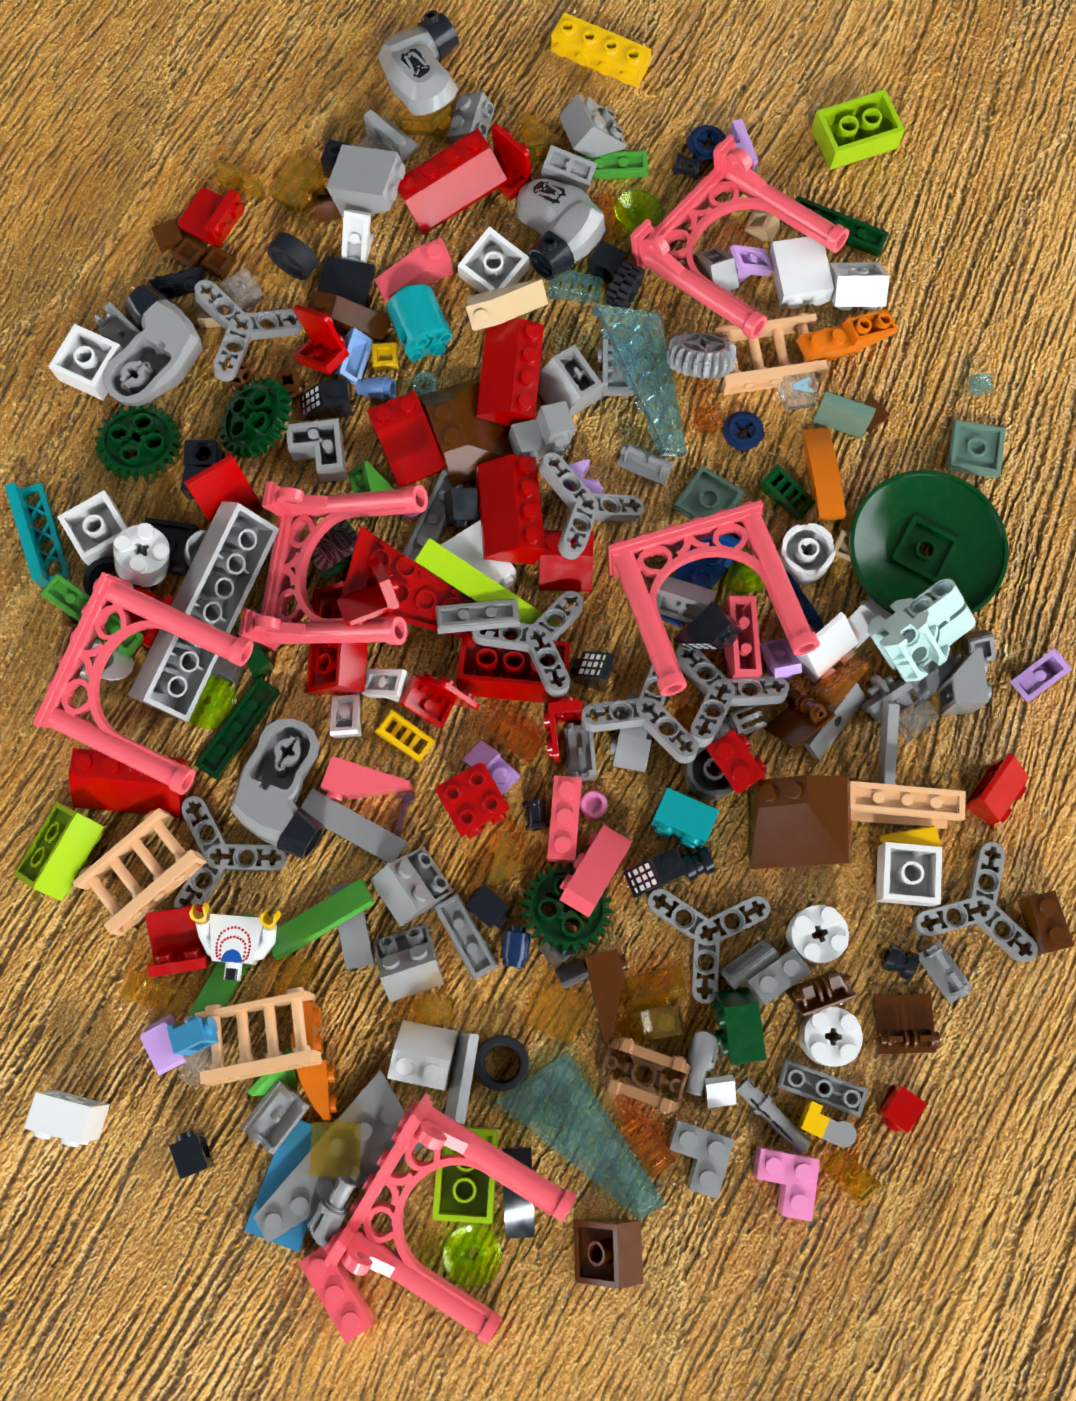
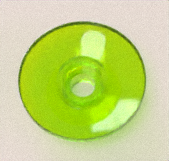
(635, 207)
(743, 579)
(223, 703)
(472, 1271)

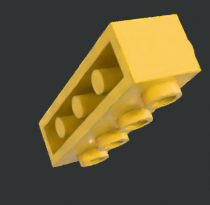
(600, 50)

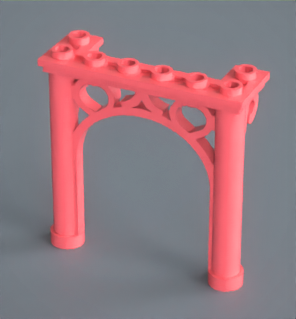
(730, 175)
(744, 524)
(291, 567)
(59, 713)
(366, 1247)

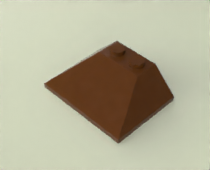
(461, 435)
(800, 822)

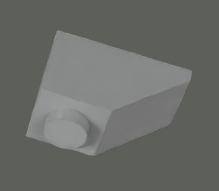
(718, 268)

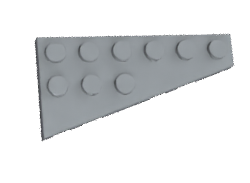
(301, 1193)

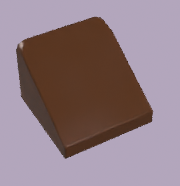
(325, 207)

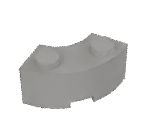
(632, 745)

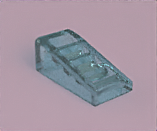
(574, 294)

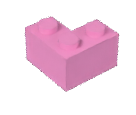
(796, 1177)

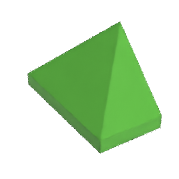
(367, 479)
(265, 1082)

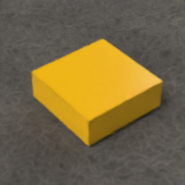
(385, 356)

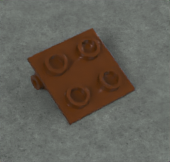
(799, 719)
(821, 993)
(905, 1024)

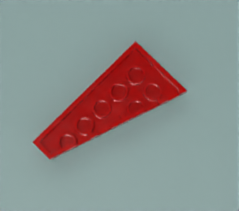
(418, 587)

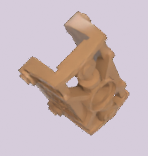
(644, 1091)

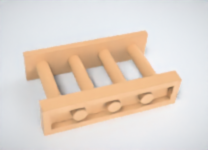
(764, 377)
(905, 804)
(163, 882)
(274, 1060)

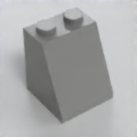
(365, 179)

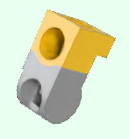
(834, 1131)

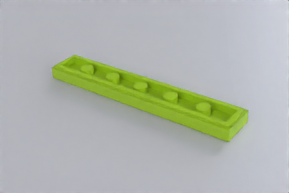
(471, 581)

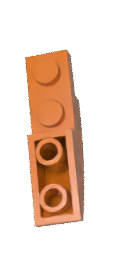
(847, 338)
(318, 1078)

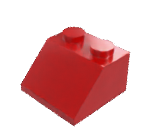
(562, 574)
(997, 790)

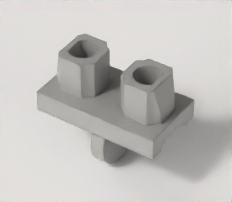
(880, 691)

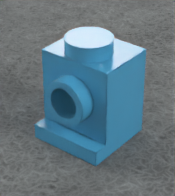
(193, 1035)

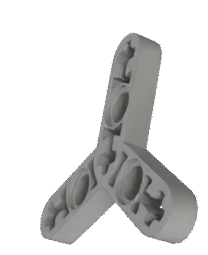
(240, 336)
(594, 501)
(543, 631)
(733, 696)
(637, 718)
(212, 846)
(990, 916)
(703, 946)

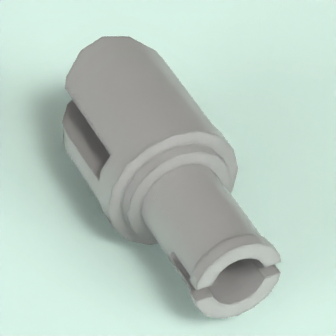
(732, 722)
(701, 1058)
(331, 1211)

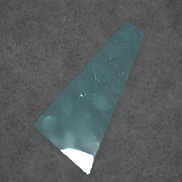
(642, 359)
(573, 1122)

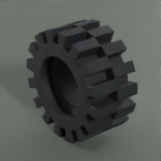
(625, 285)

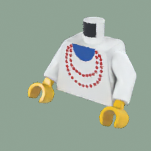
(235, 938)

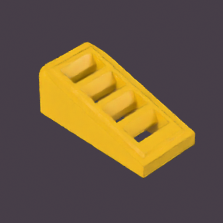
(390, 738)
(921, 836)

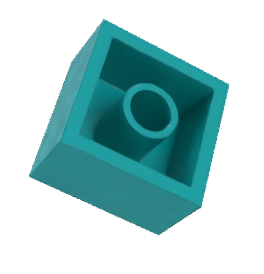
(684, 819)

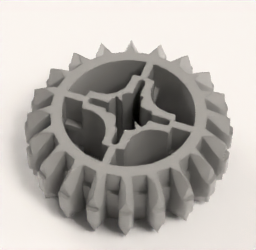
(701, 355)

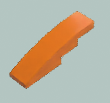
(823, 474)

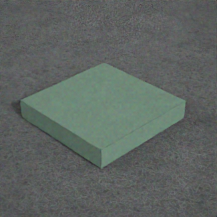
(844, 414)
(976, 449)
(707, 495)

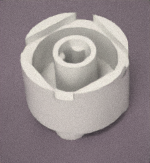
(810, 539)
(141, 555)
(823, 919)
(838, 1051)

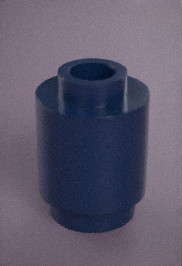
(515, 947)

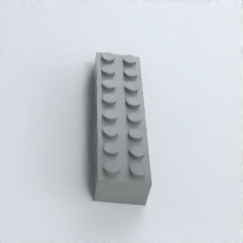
(212, 593)

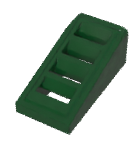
(781, 499)
(258, 663)

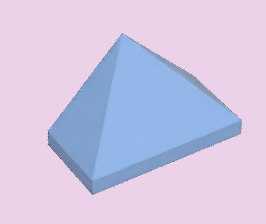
(359, 348)

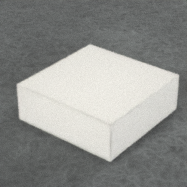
(720, 1091)

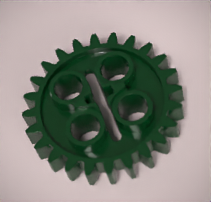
(255, 417)
(138, 442)
(552, 928)

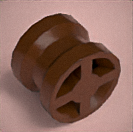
(244, 372)
(295, 387)

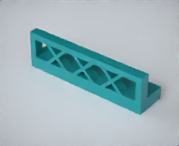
(28, 536)

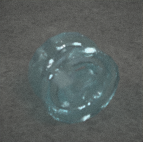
(424, 376)
(980, 384)

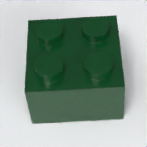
(739, 1026)

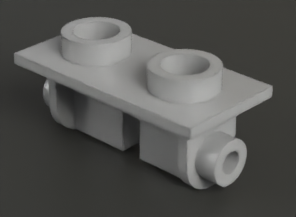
(644, 464)
(944, 972)

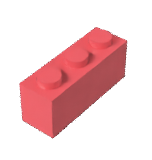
(744, 655)
(564, 819)
(594, 870)
(338, 1294)

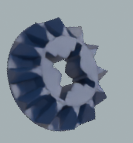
(698, 138)
(743, 420)

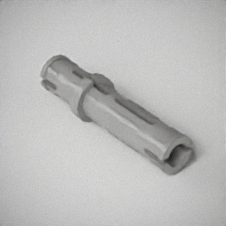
(763, 1106)

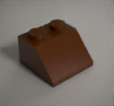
(608, 1252)

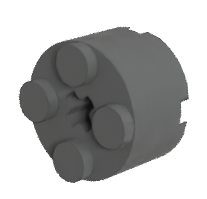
(701, 782)

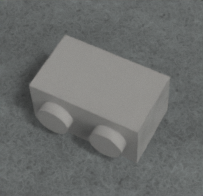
(777, 977)

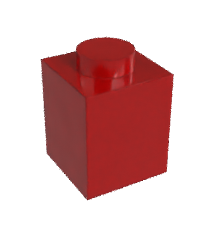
(901, 1109)

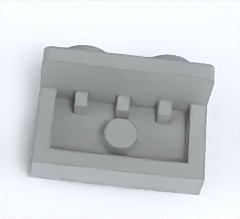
(470, 113)
(389, 134)
(611, 375)

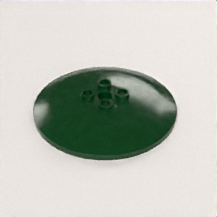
(933, 511)

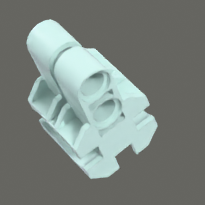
(922, 629)

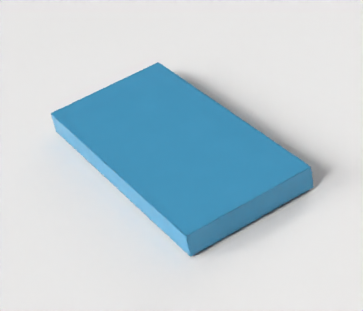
(284, 1161)

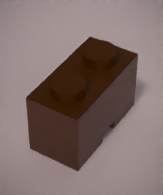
(1046, 922)

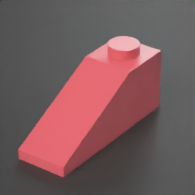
(421, 266)
(356, 781)

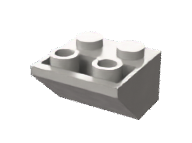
(591, 127)
(570, 380)
(966, 686)
(411, 885)
(408, 963)

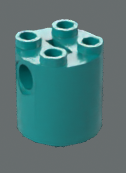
(419, 321)

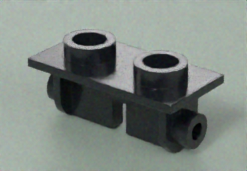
(178, 284)

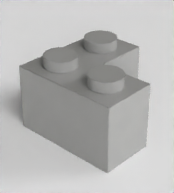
(545, 434)
(320, 442)
(710, 1155)

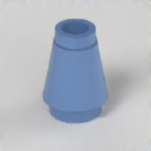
(379, 388)

